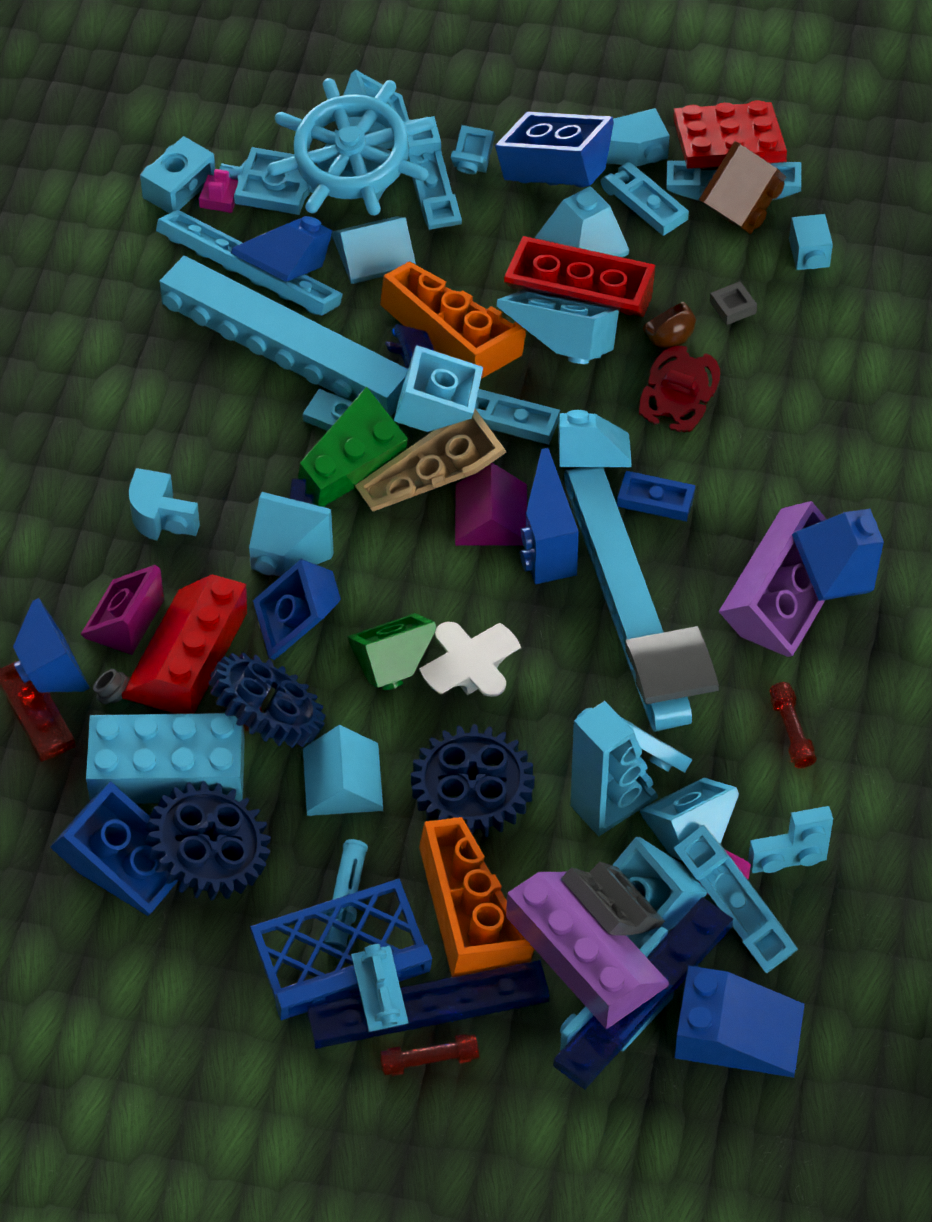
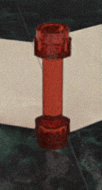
(800, 749)
(464, 1048)

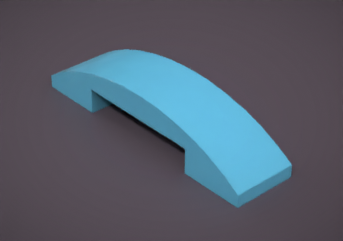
(693, 181)
(434, 193)
(736, 898)

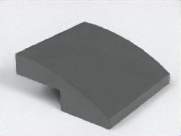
(671, 665)
(612, 900)

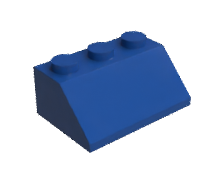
(556, 148)

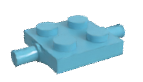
(261, 190)

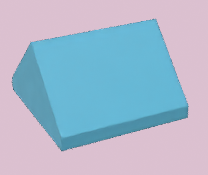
(374, 248)
(342, 774)

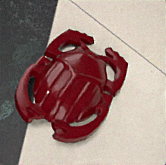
(679, 388)

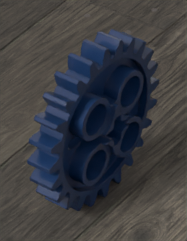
(290, 713)
(473, 779)
(207, 840)

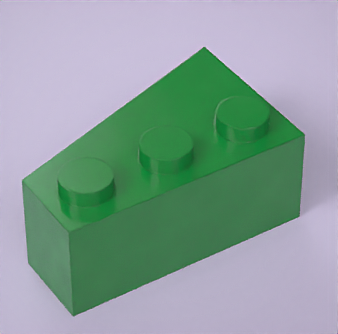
(351, 450)

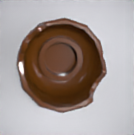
(671, 327)

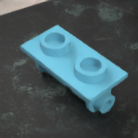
(379, 987)

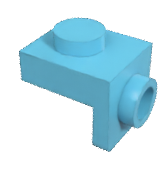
(473, 150)

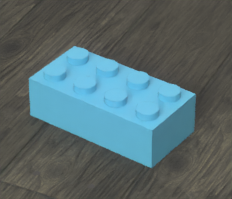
(164, 751)

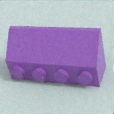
(774, 594)
(597, 966)

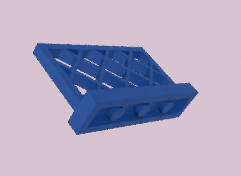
(343, 981)

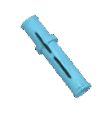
(347, 883)

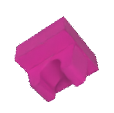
(218, 192)

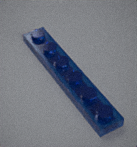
(683, 947)
(435, 1003)

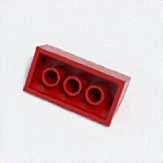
(581, 275)
(189, 645)

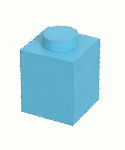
(810, 242)

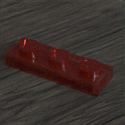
(36, 715)

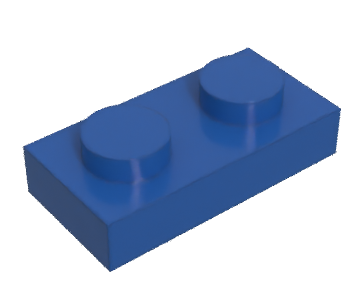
(656, 496)

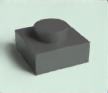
(733, 303)

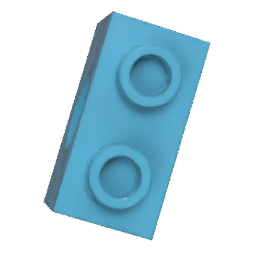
(177, 175)

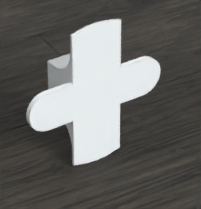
(470, 661)

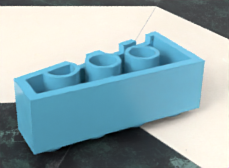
(607, 770)

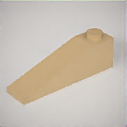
(433, 462)

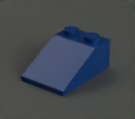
(550, 527)
(111, 851)
(737, 1024)

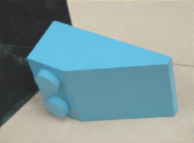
(564, 324)

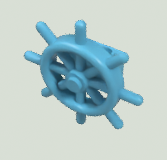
(351, 160)

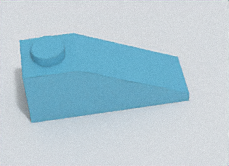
(638, 139)

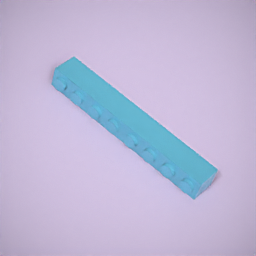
(280, 334)

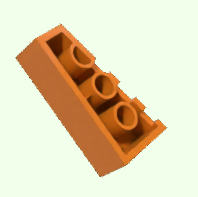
(451, 319)
(468, 901)

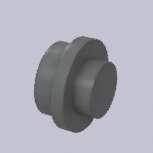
(110, 686)

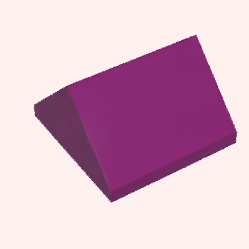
(490, 508)
(126, 610)

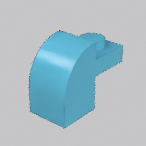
(155, 508)

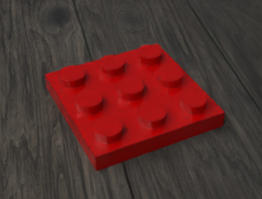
(711, 130)

